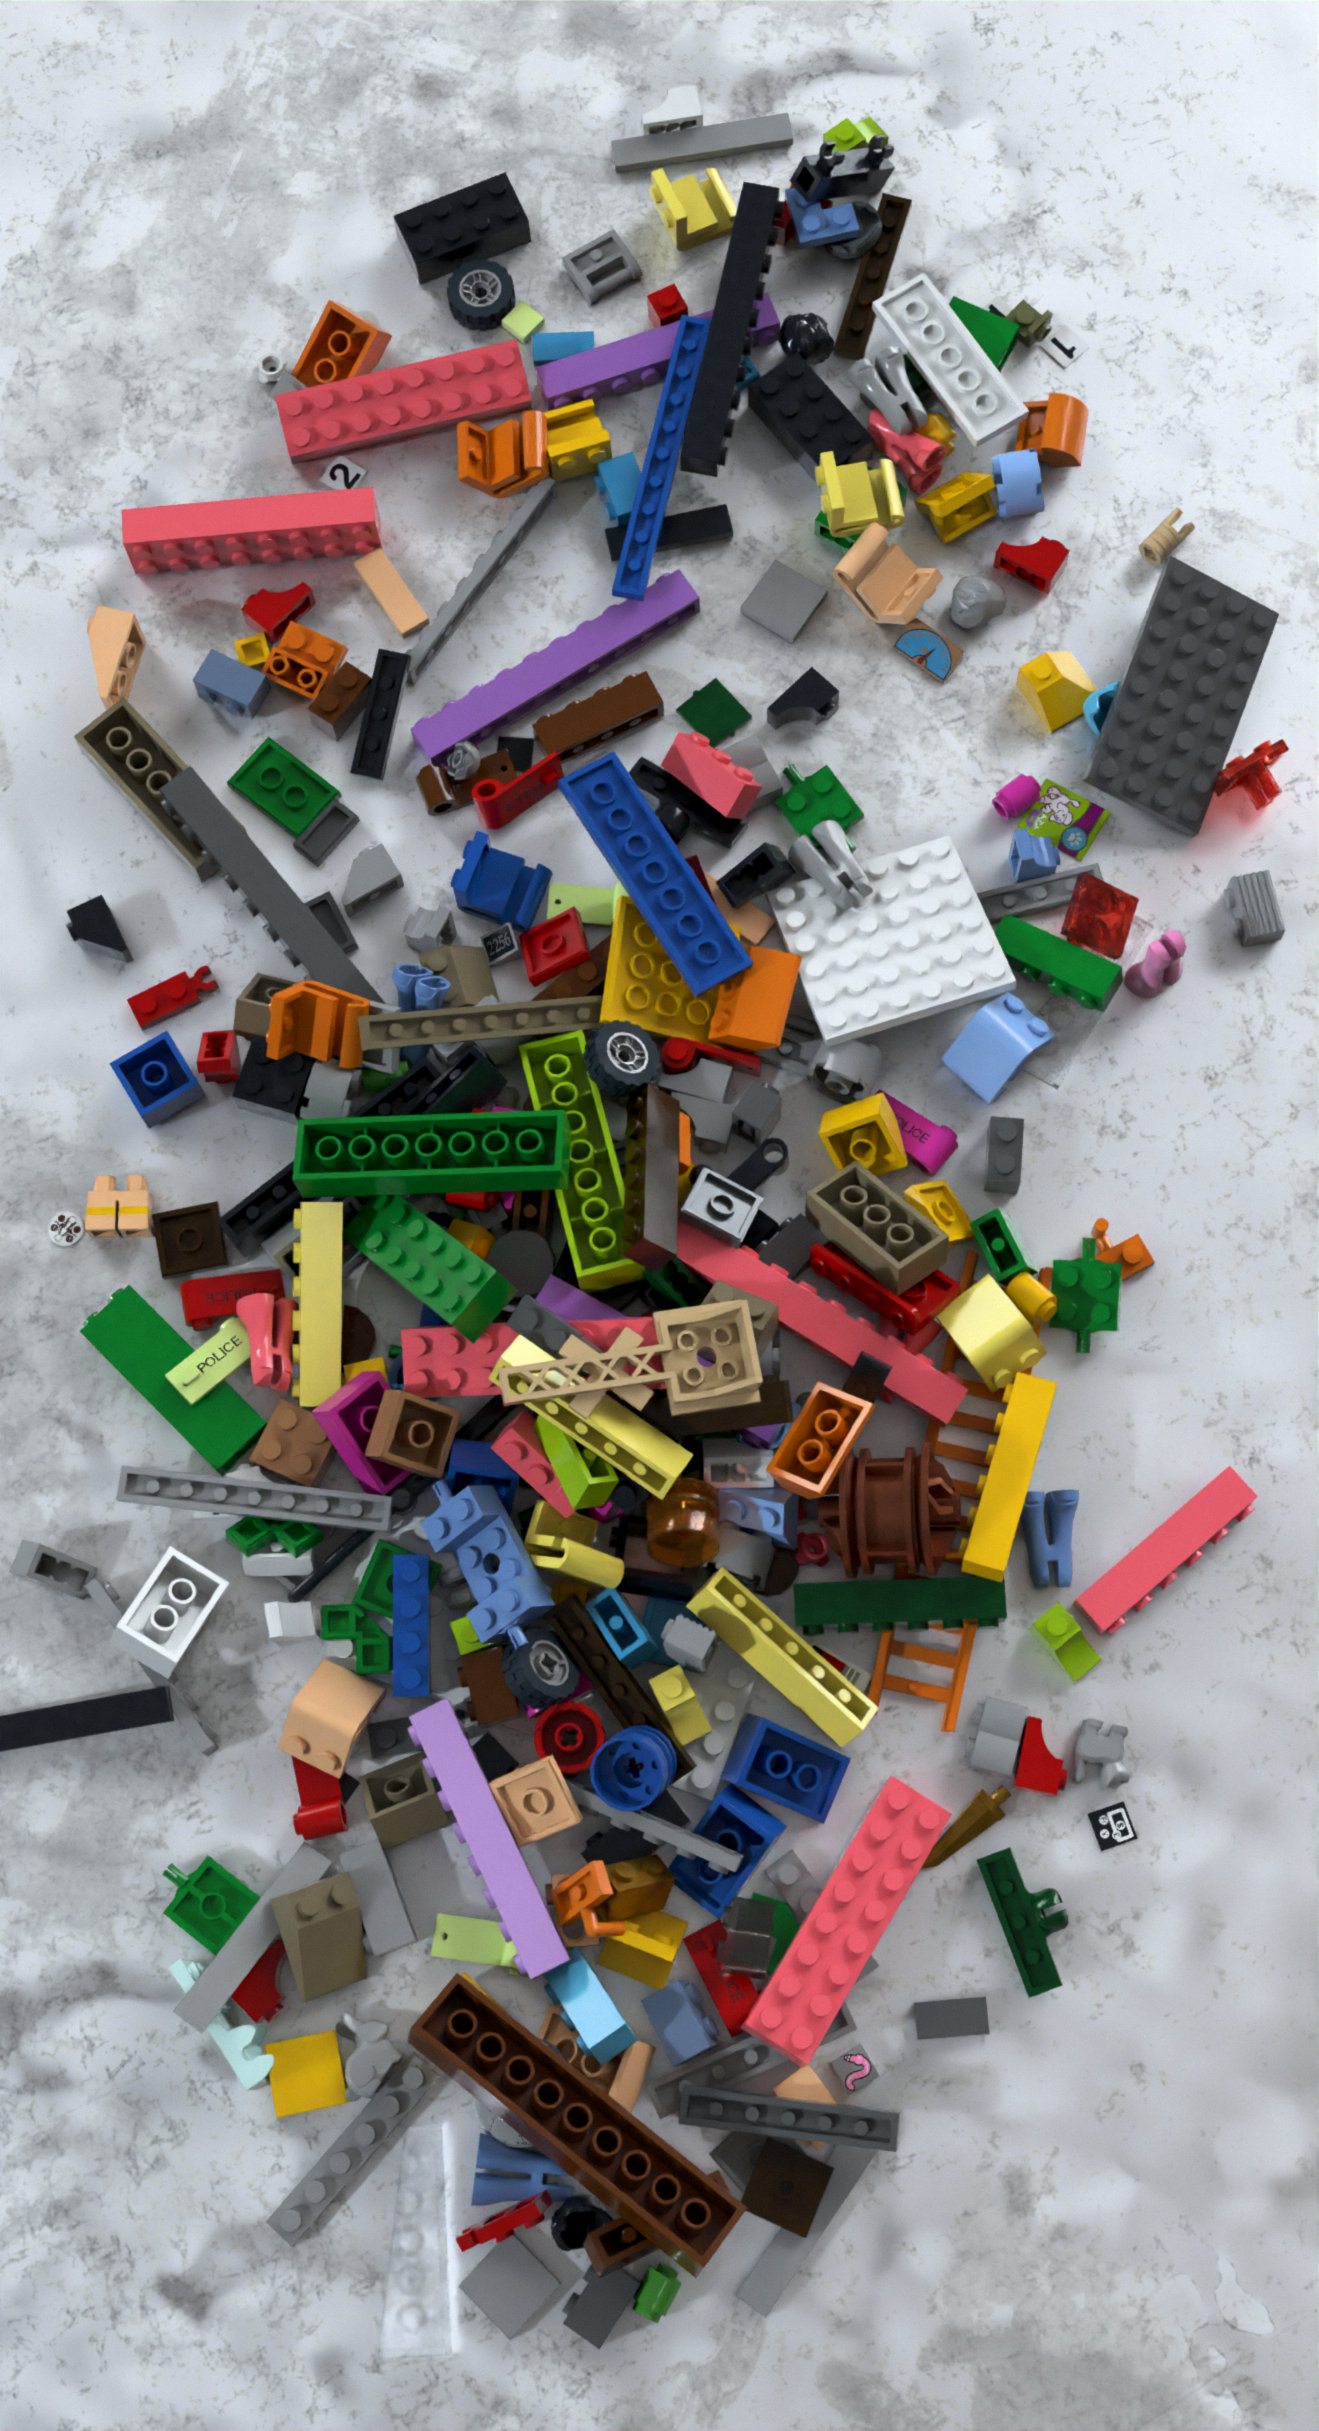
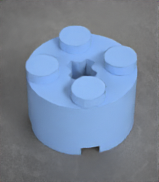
(1017, 483)

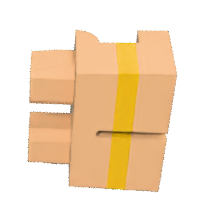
(119, 1212)

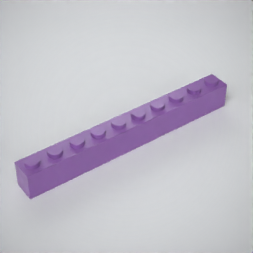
(556, 668)

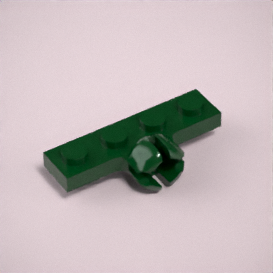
(1024, 1920)

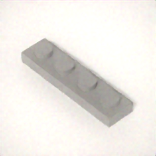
(801, 1891)

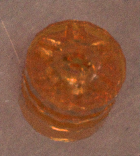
(684, 1524)

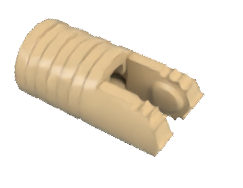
(1164, 538)

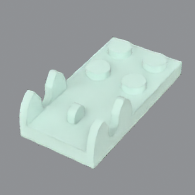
(236, 2043)

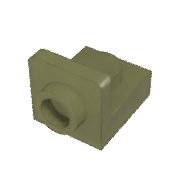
(1032, 323)

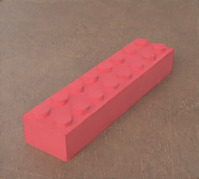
(403, 401)
(252, 530)
(447, 1364)
(846, 1922)

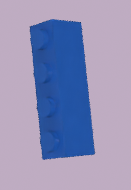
(411, 1625)

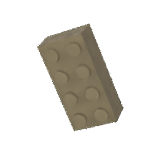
(876, 1228)

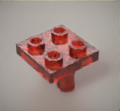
(1254, 774)
(1099, 916)

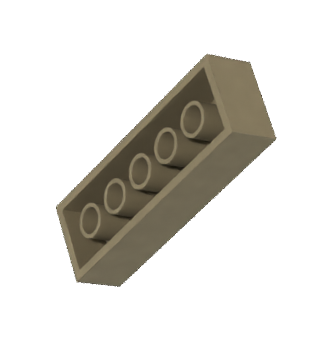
(137, 766)

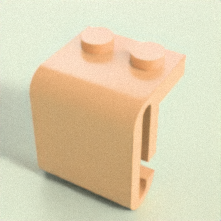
(884, 578)
(330, 1717)

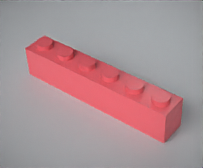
(1164, 1551)

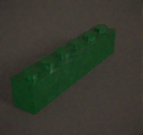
(899, 1603)

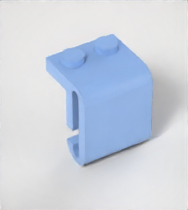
(997, 1046)

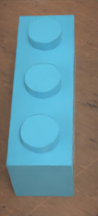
(588, 2009)

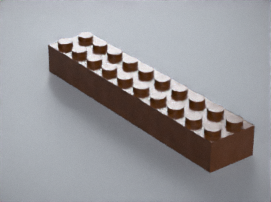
(576, 2125)

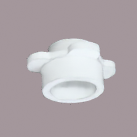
(269, 362)

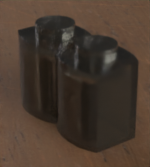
(747, 1938)

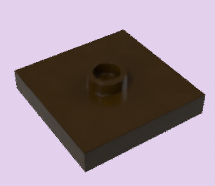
(190, 1240)
(786, 2187)

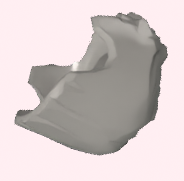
(976, 601)

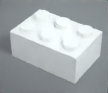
(168, 1612)

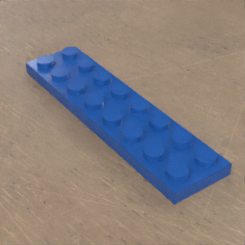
(655, 874)

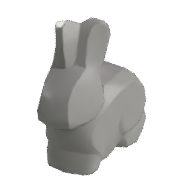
(371, 2058)

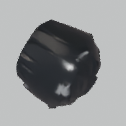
(807, 336)
(576, 2219)

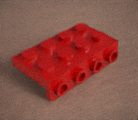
(907, 1311)

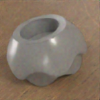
(463, 761)

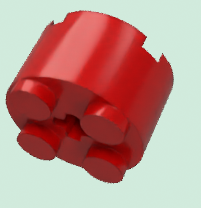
(569, 1718)

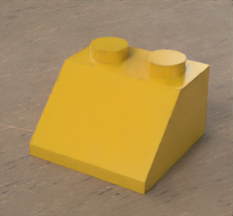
(865, 1134)

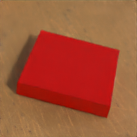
(554, 946)

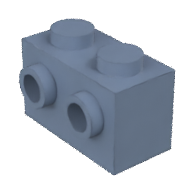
(231, 684)
(681, 2021)

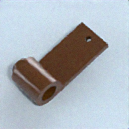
(444, 794)

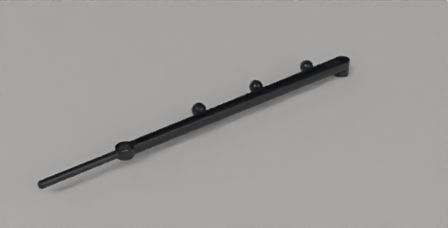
(749, 1174)

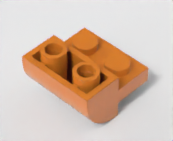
(1055, 430)
(304, 660)

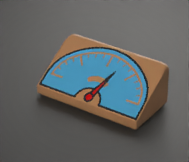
(929, 650)

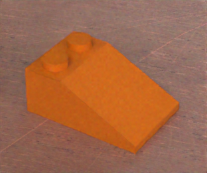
(340, 347)

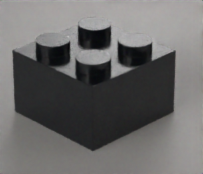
(273, 1085)

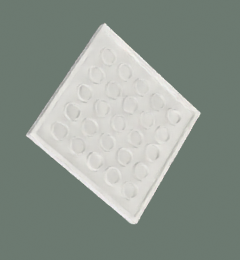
(897, 953)

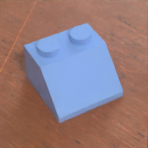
(762, 1510)

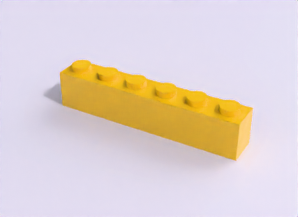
(1008, 1477)

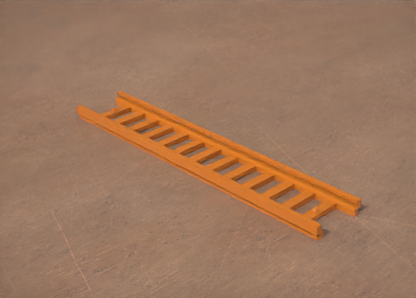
(888, 1645)

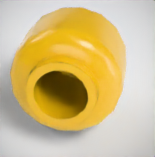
(939, 430)

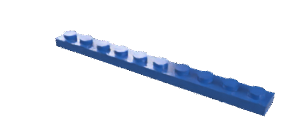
(661, 460)

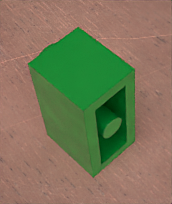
(1002, 1246)

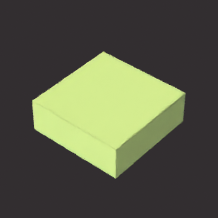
(523, 321)

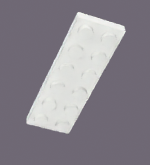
(950, 360)

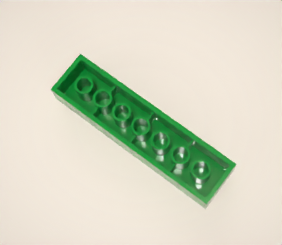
(432, 1153)

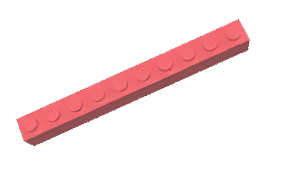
(823, 1323)

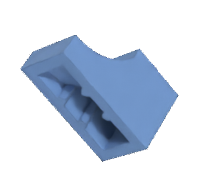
(1032, 856)

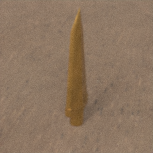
(975, 1819)

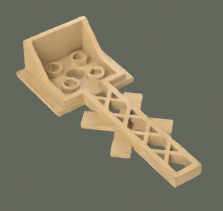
(681, 1333)

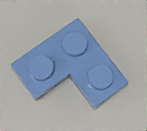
(819, 226)

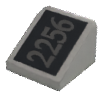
(500, 945)

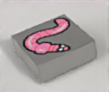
(854, 2069)

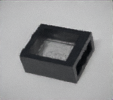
(641, 1572)

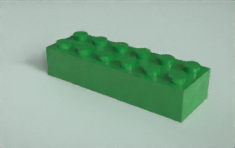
(430, 1264)

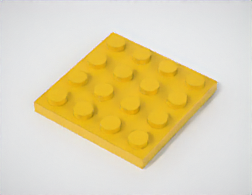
(646, 985)

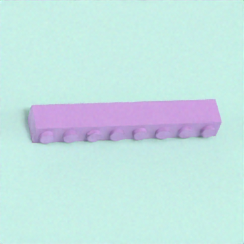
(489, 1839)

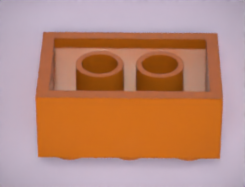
(756, 1003)
(819, 1441)

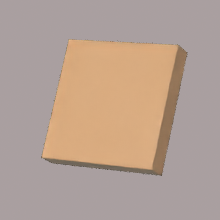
(535, 1801)

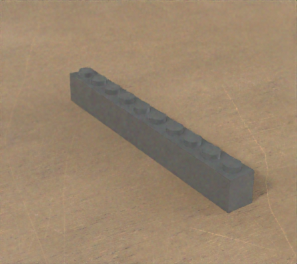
(260, 885)

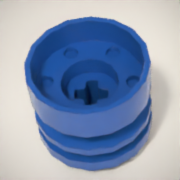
(626, 1785)

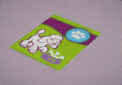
(1066, 818)

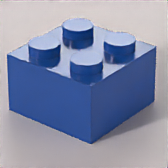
(157, 1079)
(477, 1464)

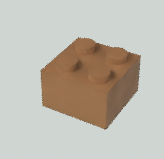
(413, 1433)
(294, 1447)

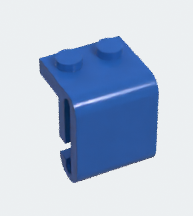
(499, 885)

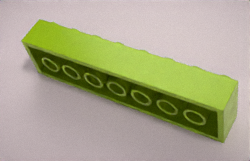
(595, 1190)

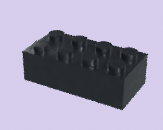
(462, 228)
(808, 416)

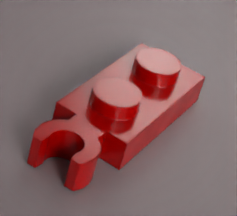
(170, 997)
(502, 2224)

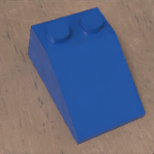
(785, 1767)
(739, 1825)

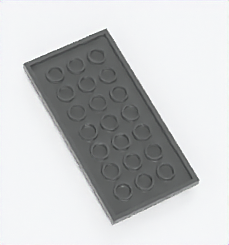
(1181, 697)

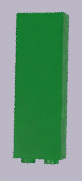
(144, 1351)

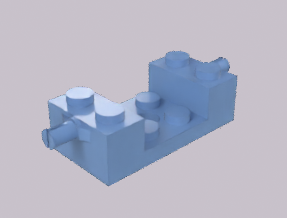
(474, 1530)

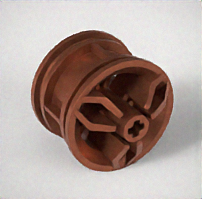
(890, 1511)

